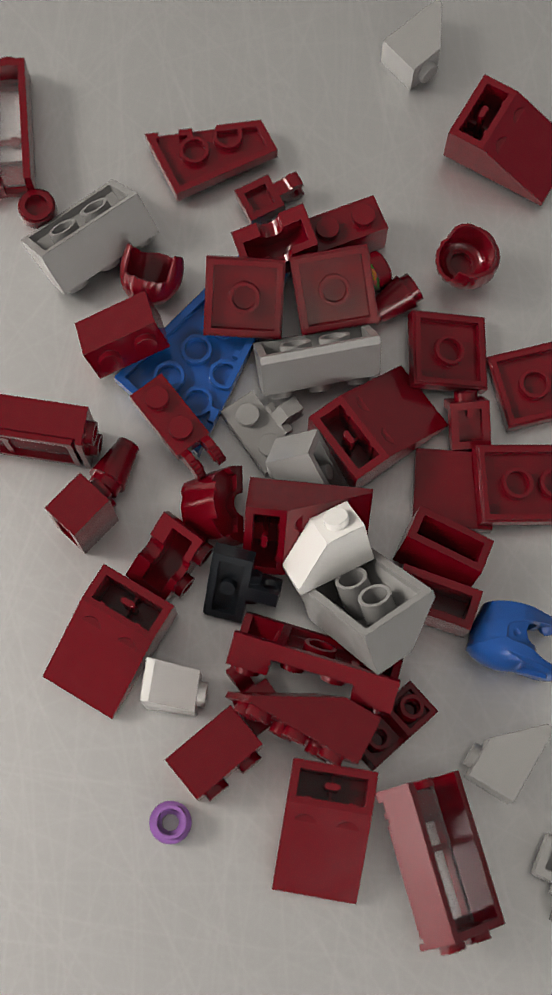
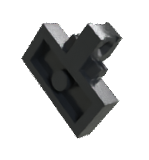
(236, 583)

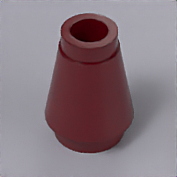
(397, 298)
(116, 466)

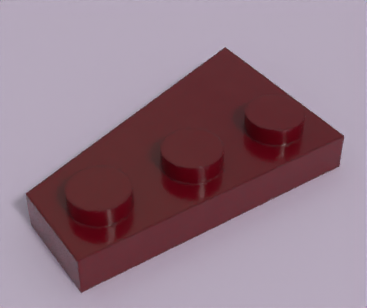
(208, 157)

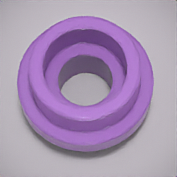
(158, 815)

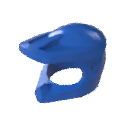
(502, 642)

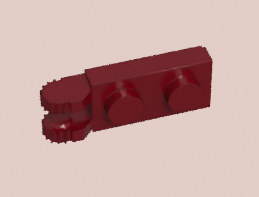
(175, 423)

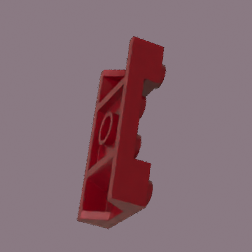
(301, 650)

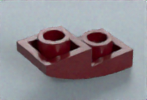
(408, 715)

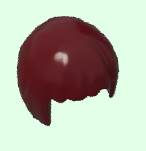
(467, 257)
(151, 273)

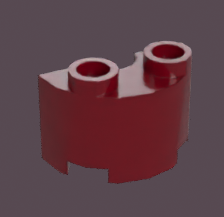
(283, 237)
(210, 506)
(170, 558)

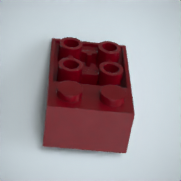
(504, 140)
(376, 425)
(280, 510)
(109, 641)
(328, 724)
(325, 830)

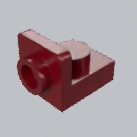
(468, 420)

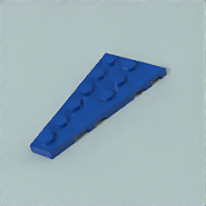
(195, 364)

